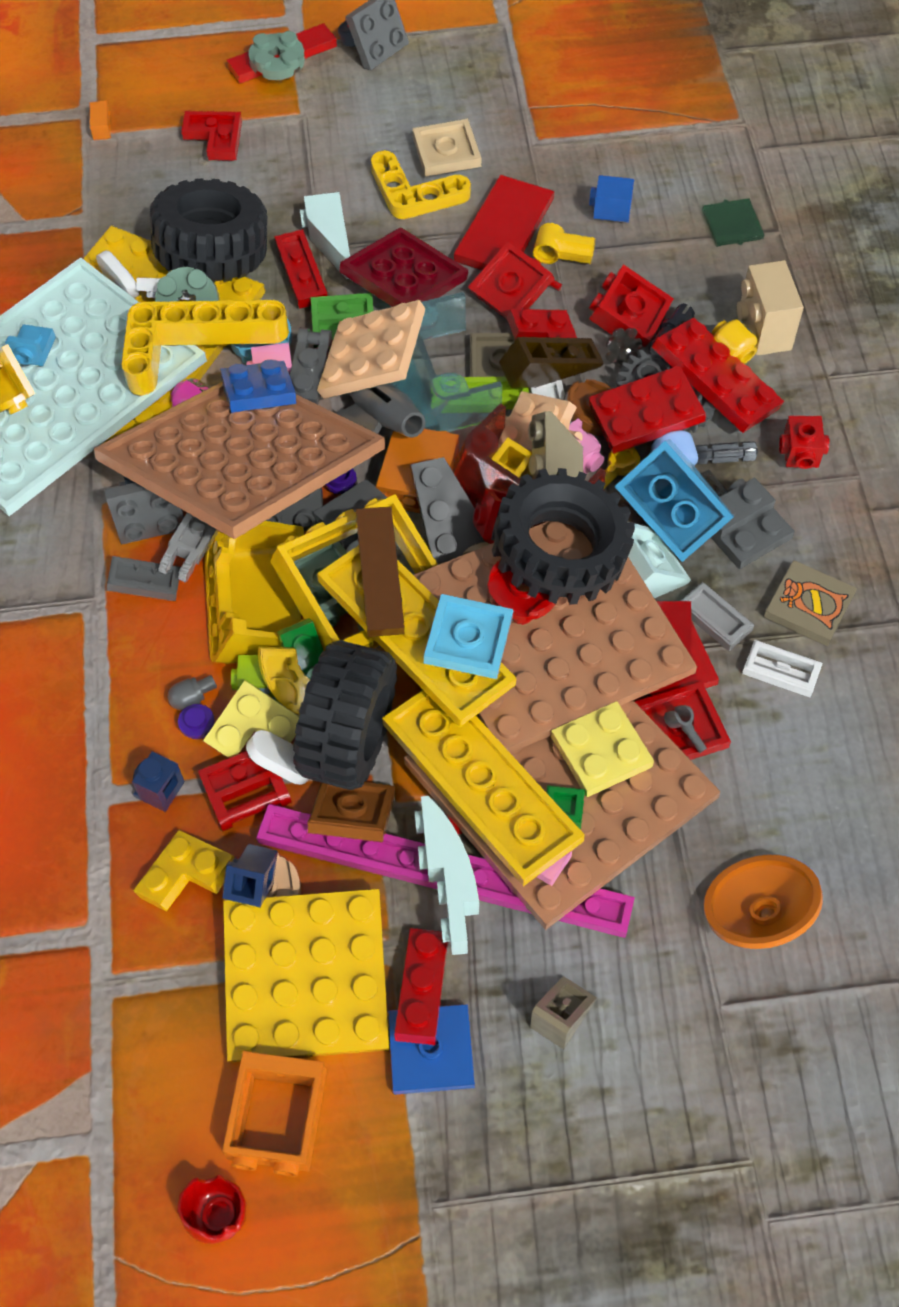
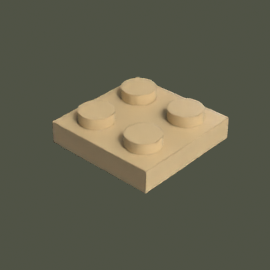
(446, 147)

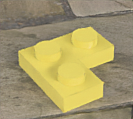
(250, 712)

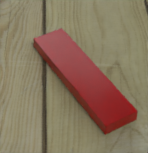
(314, 41)

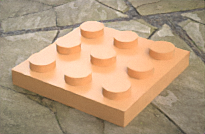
(371, 349)

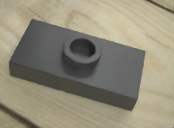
(142, 579)

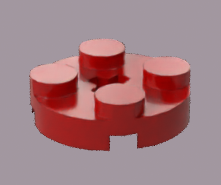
(505, 594)

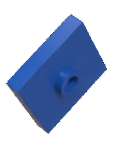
(437, 1066)

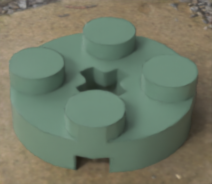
(282, 44)
(195, 281)

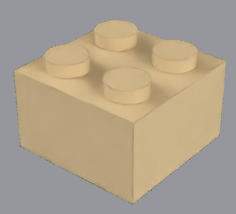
(770, 306)

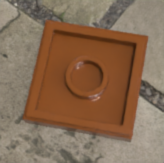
(352, 813)

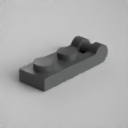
(310, 362)

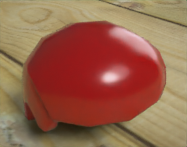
(212, 1209)

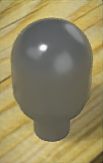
(189, 692)

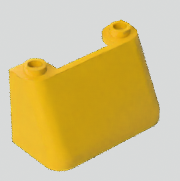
(244, 592)

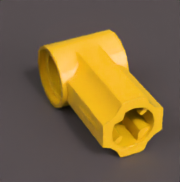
(555, 244)

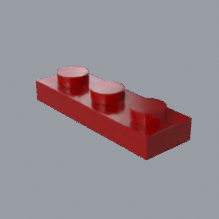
(300, 267)
(421, 987)

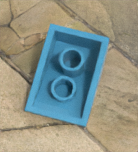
(674, 499)

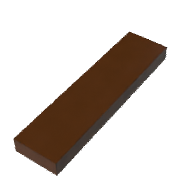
(379, 572)

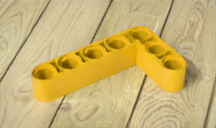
(194, 324)

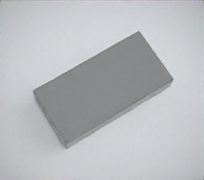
(718, 617)

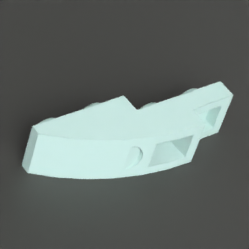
(451, 869)

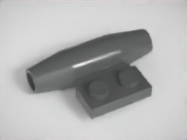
(385, 407)

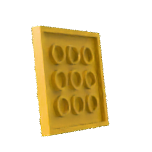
(305, 975)

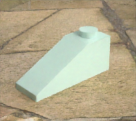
(326, 226)

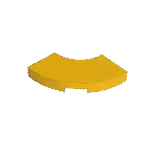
(283, 675)

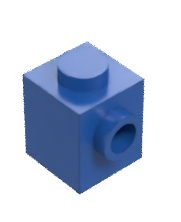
(612, 198)

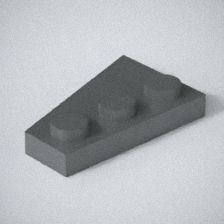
(444, 510)

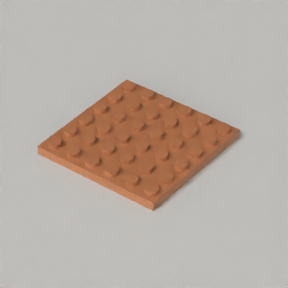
(238, 464)
(575, 653)
(616, 822)

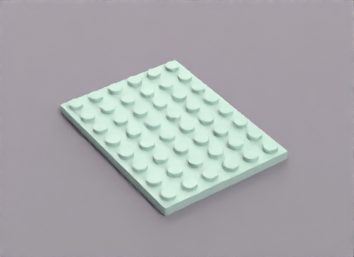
(81, 387)

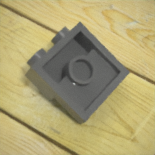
(755, 524)

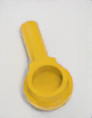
(621, 464)

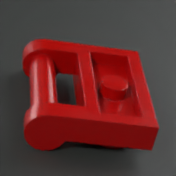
(238, 777)

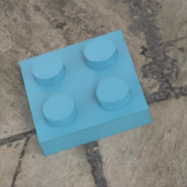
(468, 636)

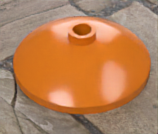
(763, 901)

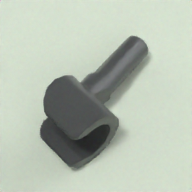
(683, 718)

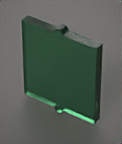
(733, 222)

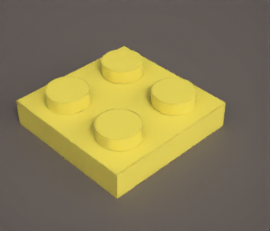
(602, 749)

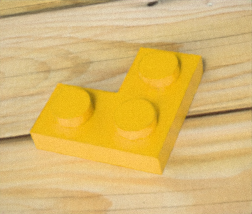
(181, 862)

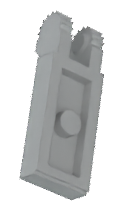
(188, 542)

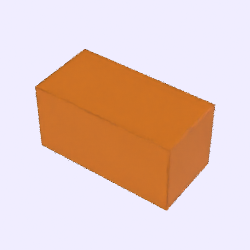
(100, 120)

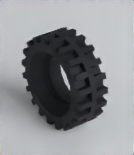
(573, 503)

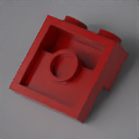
(630, 303)

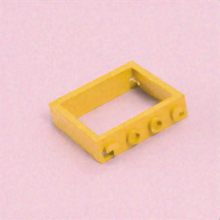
(323, 535)

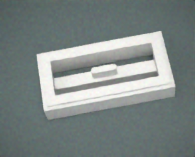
(781, 673)

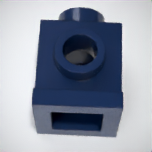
(153, 776)
(250, 876)

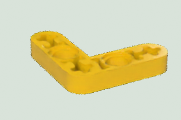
(408, 194)

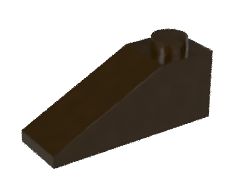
(544, 360)

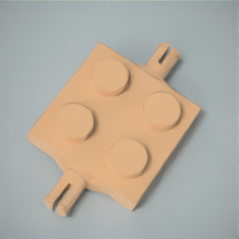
(531, 404)

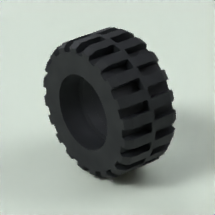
(209, 228)
(343, 714)

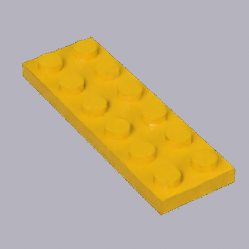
(455, 692)
(486, 786)

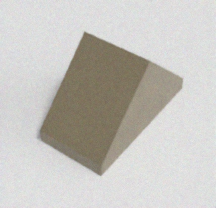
(561, 1011)

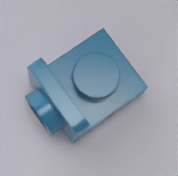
(32, 344)

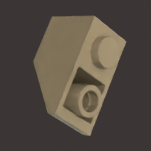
(553, 446)

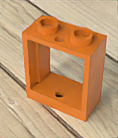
(281, 1070)

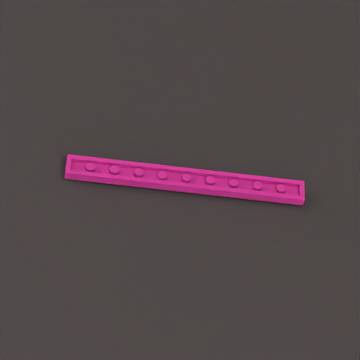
(399, 859)

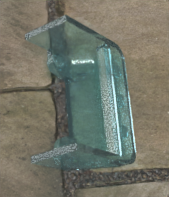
(445, 397)

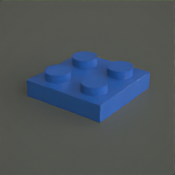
(257, 385)

